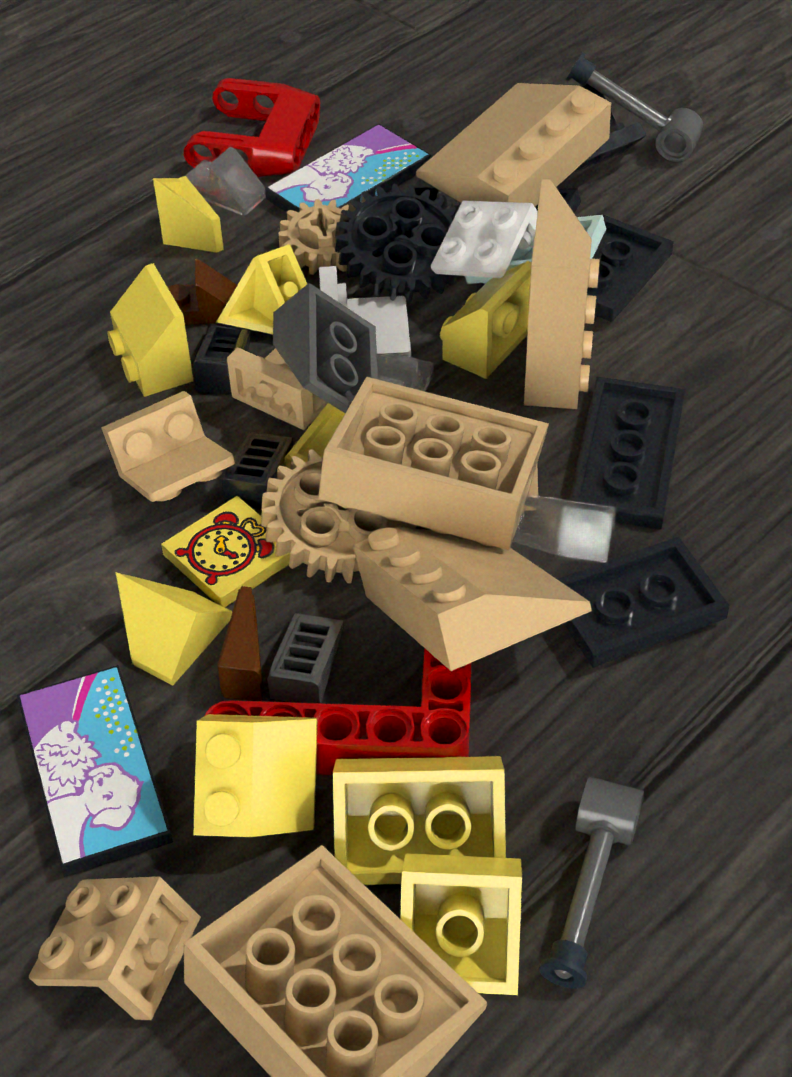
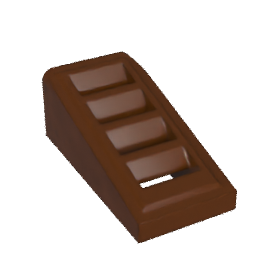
(240, 657)

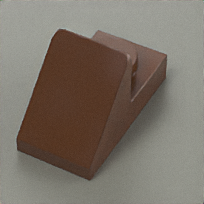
(206, 298)

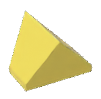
(186, 216)
(263, 289)
(167, 625)

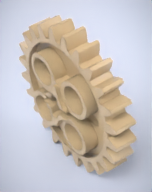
(314, 528)

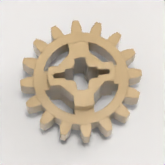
(313, 235)

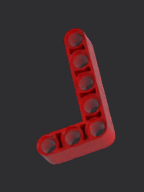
(369, 726)

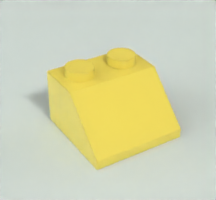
(489, 323)
(150, 335)
(254, 775)
(467, 915)

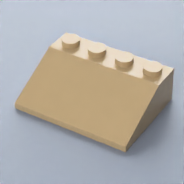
(518, 142)
(559, 305)
(432, 462)
(461, 594)
(328, 979)

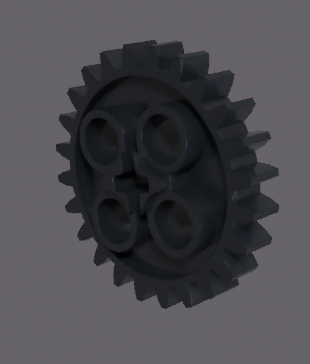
(394, 241)

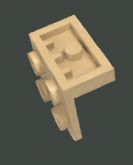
(272, 388)
(164, 449)
(120, 939)

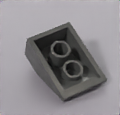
(325, 345)

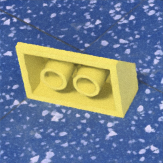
(416, 809)

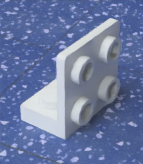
(485, 238)
(387, 315)

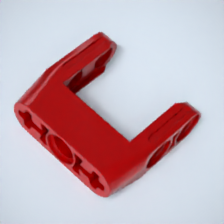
(284, 136)

